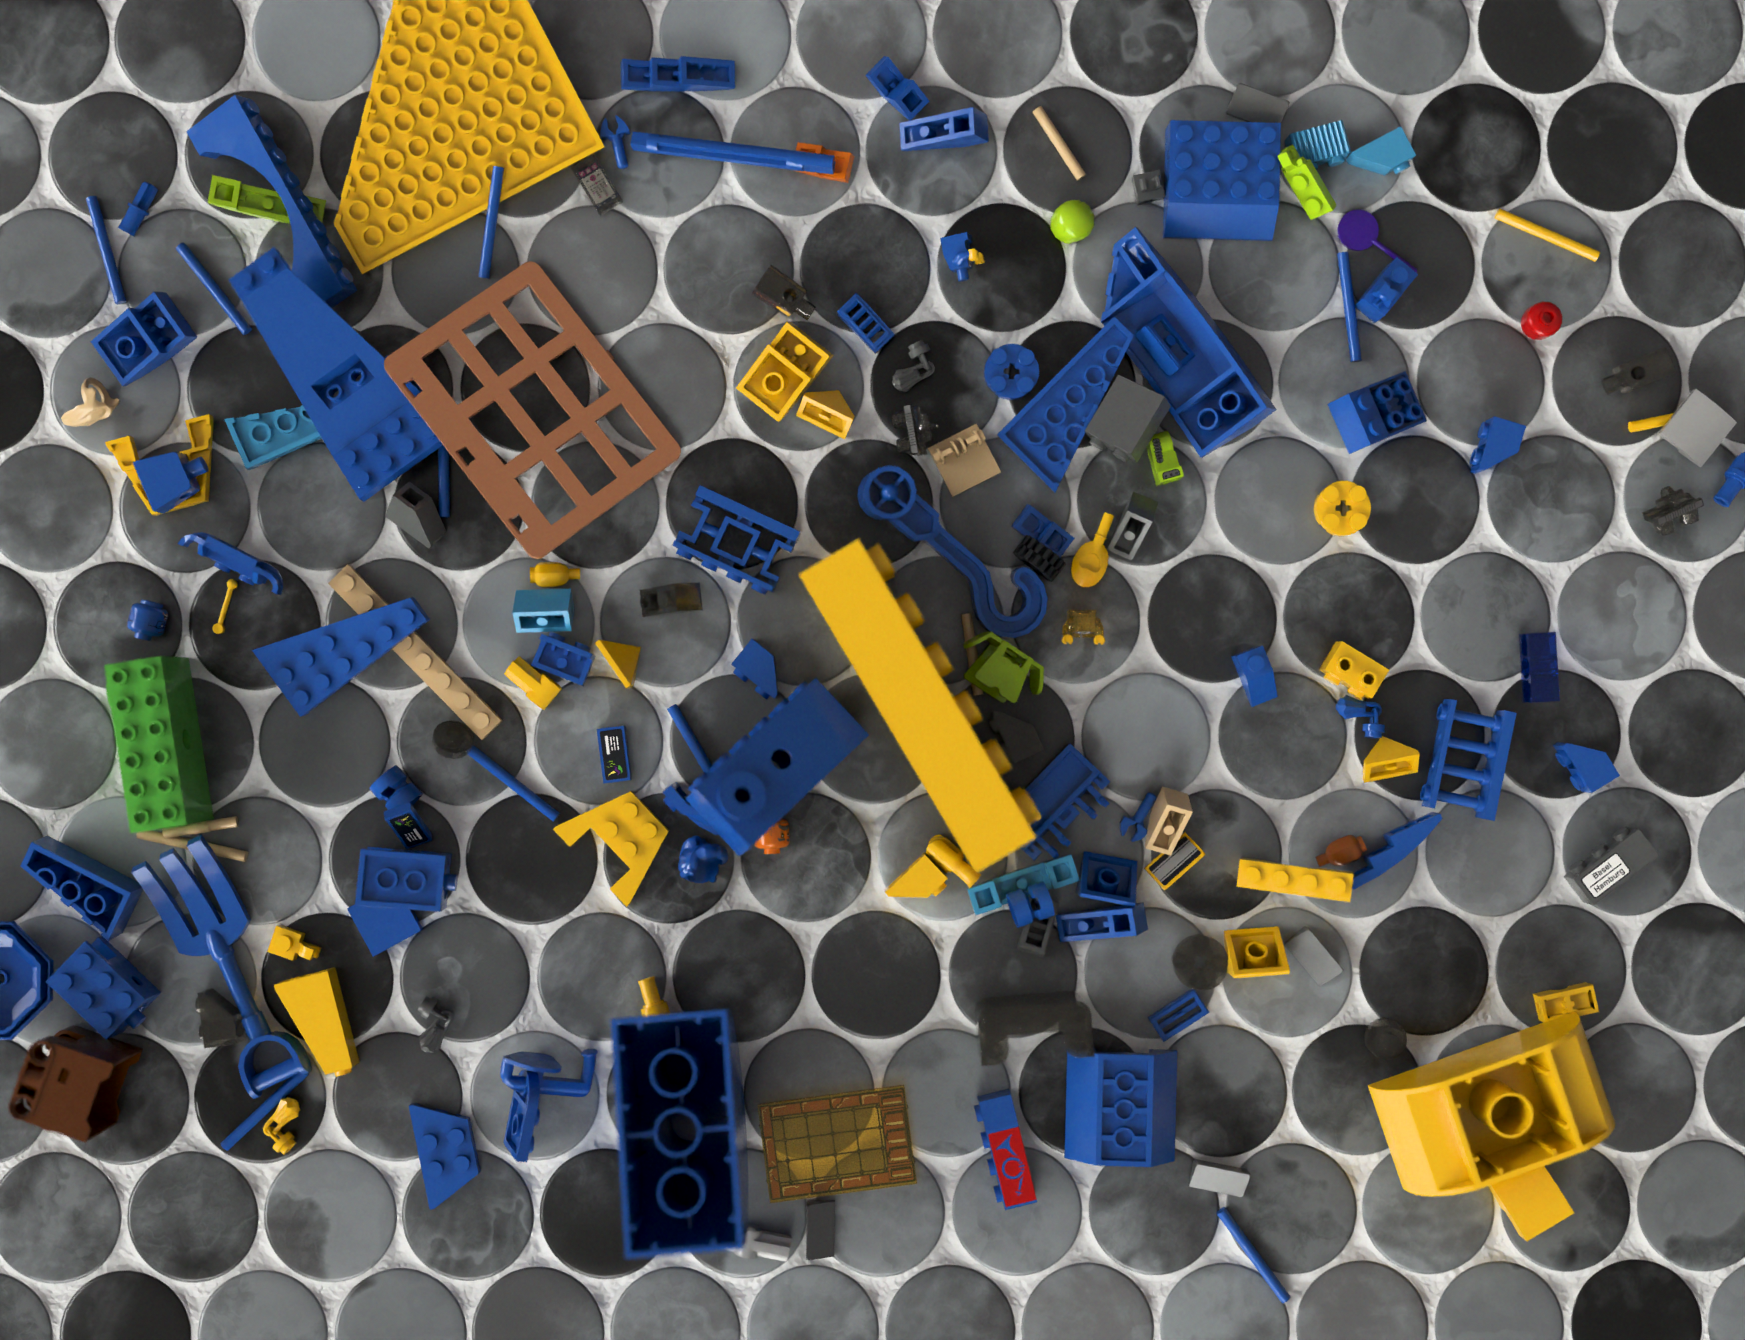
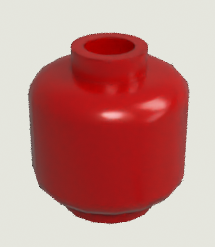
(1541, 320)

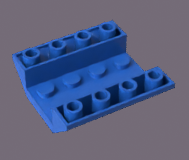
(1121, 1108)

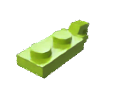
(1306, 183)

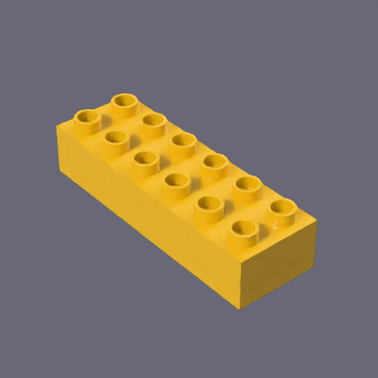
(917, 704)

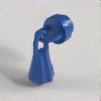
(1350, 708)

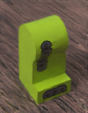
(1163, 459)

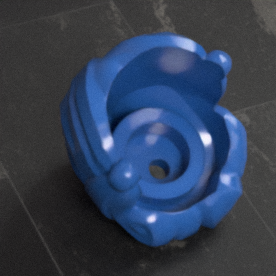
(701, 860)

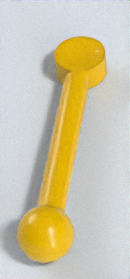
(219, 628)

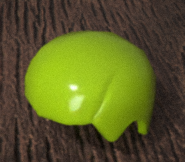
(1072, 221)

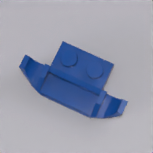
(232, 558)

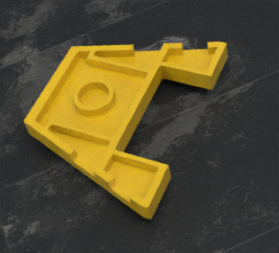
(201, 435)
(628, 830)

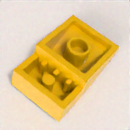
(784, 371)
(1532, 1202)

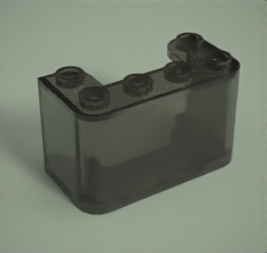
(1032, 1014)

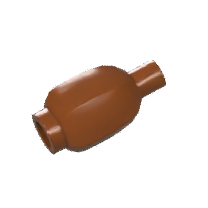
(1342, 851)

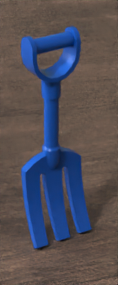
(217, 939)

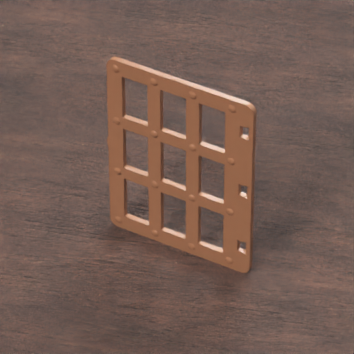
(487, 472)

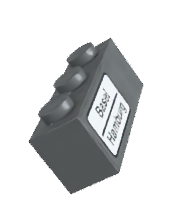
(1610, 865)

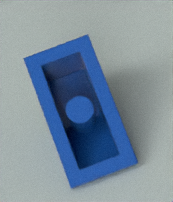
(1256, 675)

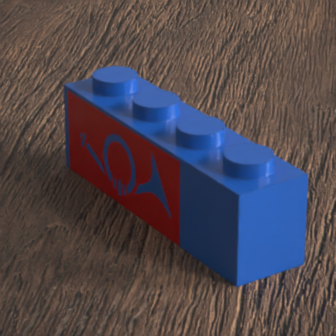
(1007, 1149)

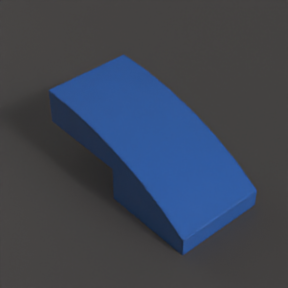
(1037, 526)

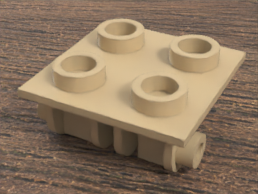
(964, 460)

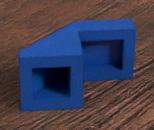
(896, 89)

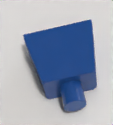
(169, 479)

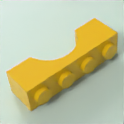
(1295, 879)

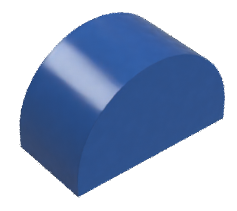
(681, 1133)

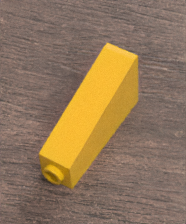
(322, 1018)

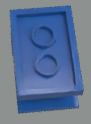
(404, 879)
(104, 988)

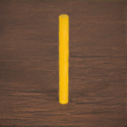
(1547, 234)

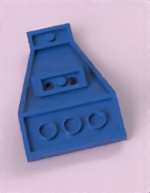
(370, 422)

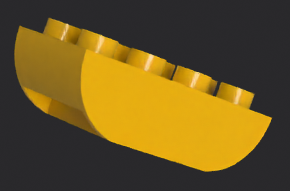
(1494, 1109)

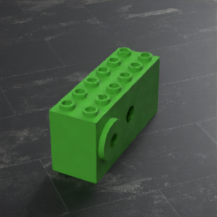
(158, 742)

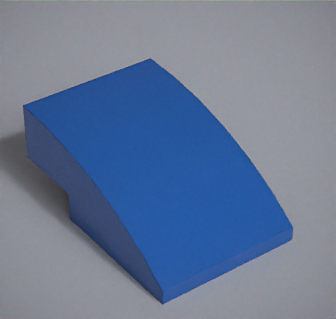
(143, 338)

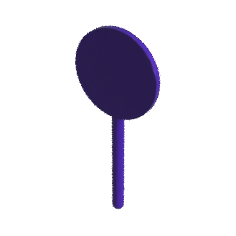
(1360, 231)

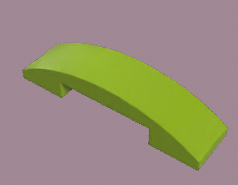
(254, 200)

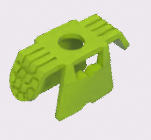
(999, 669)

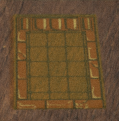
(837, 1143)

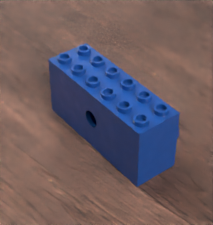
(748, 792)

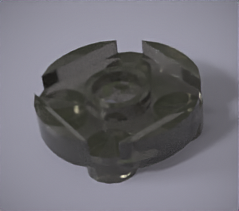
(1215, 963)

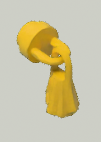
(286, 1111)

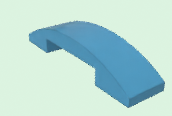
(992, 893)

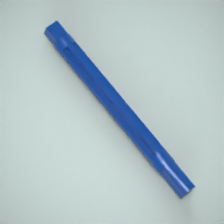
(733, 153)

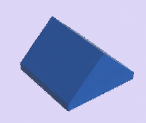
(1107, 879)

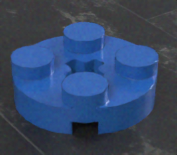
(1023, 360)

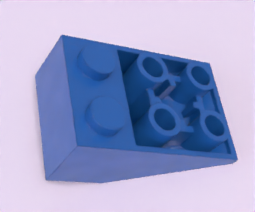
(1377, 412)

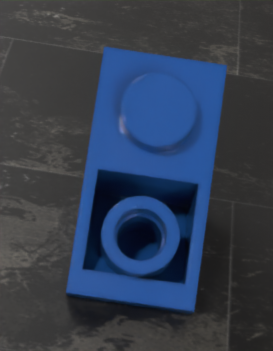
(1497, 442)
(758, 666)
(1588, 766)

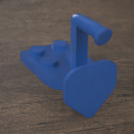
(527, 1090)

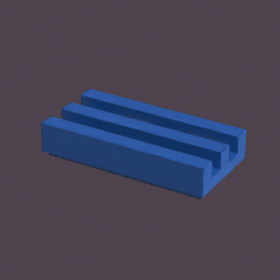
(1173, 1005)

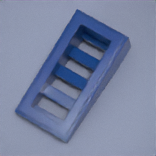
(858, 330)

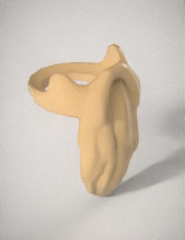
(92, 409)

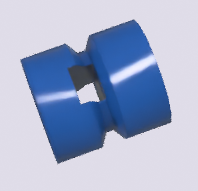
(394, 789)
(1021, 908)

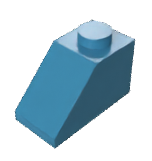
(1384, 154)

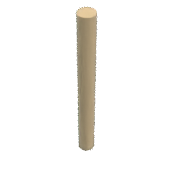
(181, 842)

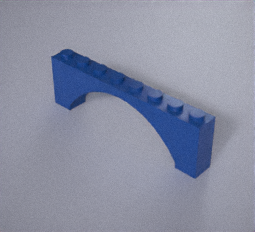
(240, 132)

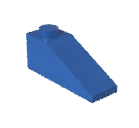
(945, 130)
(1102, 923)

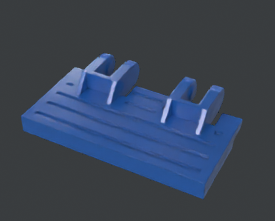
(1054, 793)

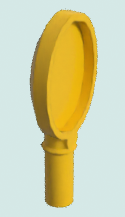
(1092, 557)

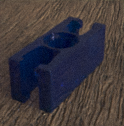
(1539, 667)

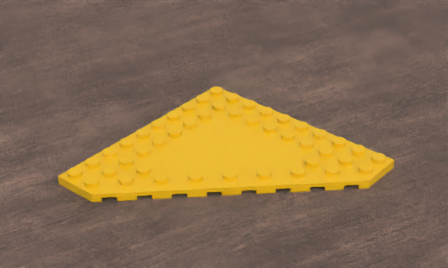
(445, 104)

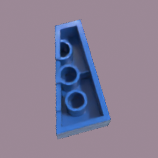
(90, 887)

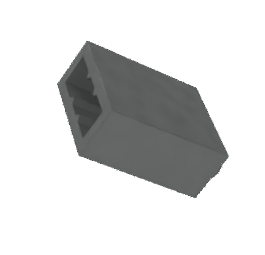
(1127, 419)

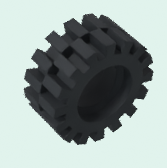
(1039, 558)

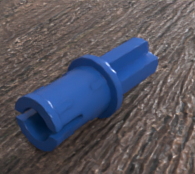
(138, 208)

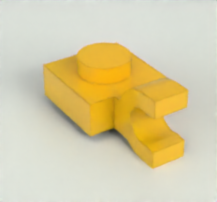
(289, 944)

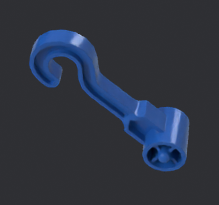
(892, 496)

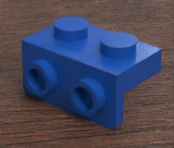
(563, 659)

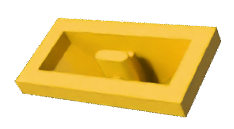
(827, 411)
(622, 659)
(1390, 760)

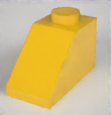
(918, 880)

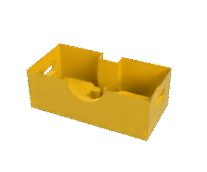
(1565, 1001)

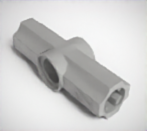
(765, 1244)

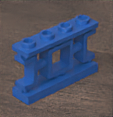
(745, 521)

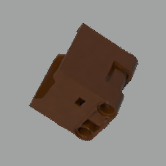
(74, 1084)

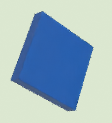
(384, 926)

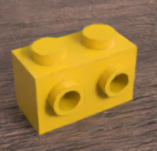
(1353, 670)

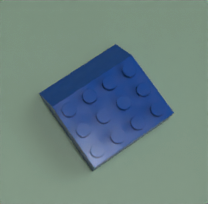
(1221, 180)

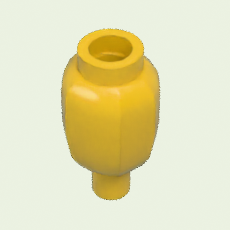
(552, 574)

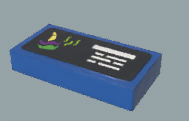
(614, 754)
(408, 825)

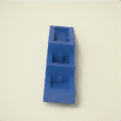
(678, 75)
(1399, 844)

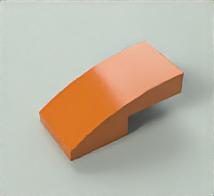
(843, 160)

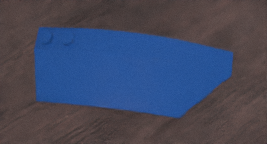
(1213, 392)

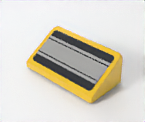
(1168, 869)

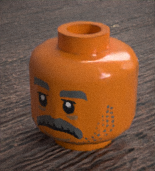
(775, 838)

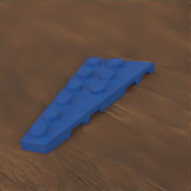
(1056, 419)
(325, 659)

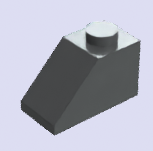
(1133, 525)

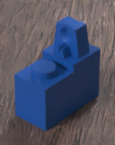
(1385, 290)

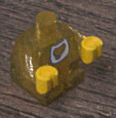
(1082, 623)

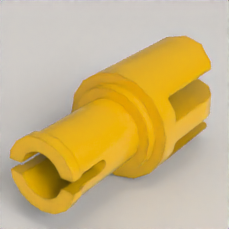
(950, 859)
(651, 998)

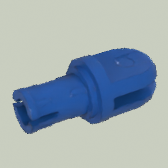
(1734, 482)

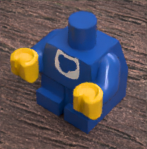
(959, 255)

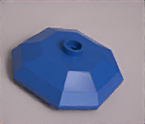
(25, 974)

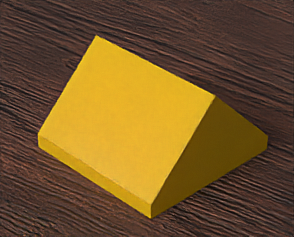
(1255, 952)

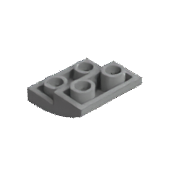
(1697, 427)

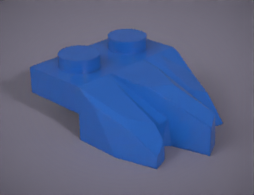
(676, 800)

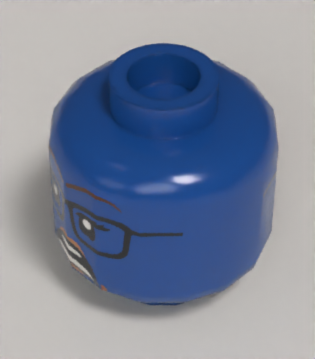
(147, 619)

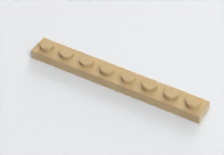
(422, 658)

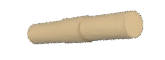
(200, 827)

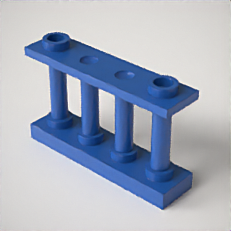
(1495, 751)

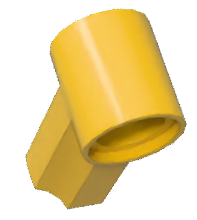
(538, 686)

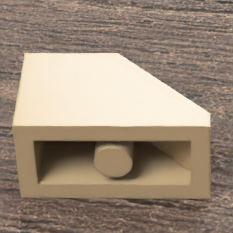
(1168, 820)

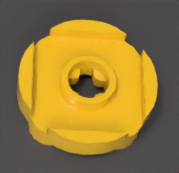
(1354, 497)

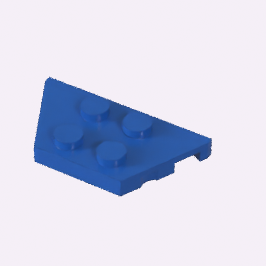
(444, 1151)

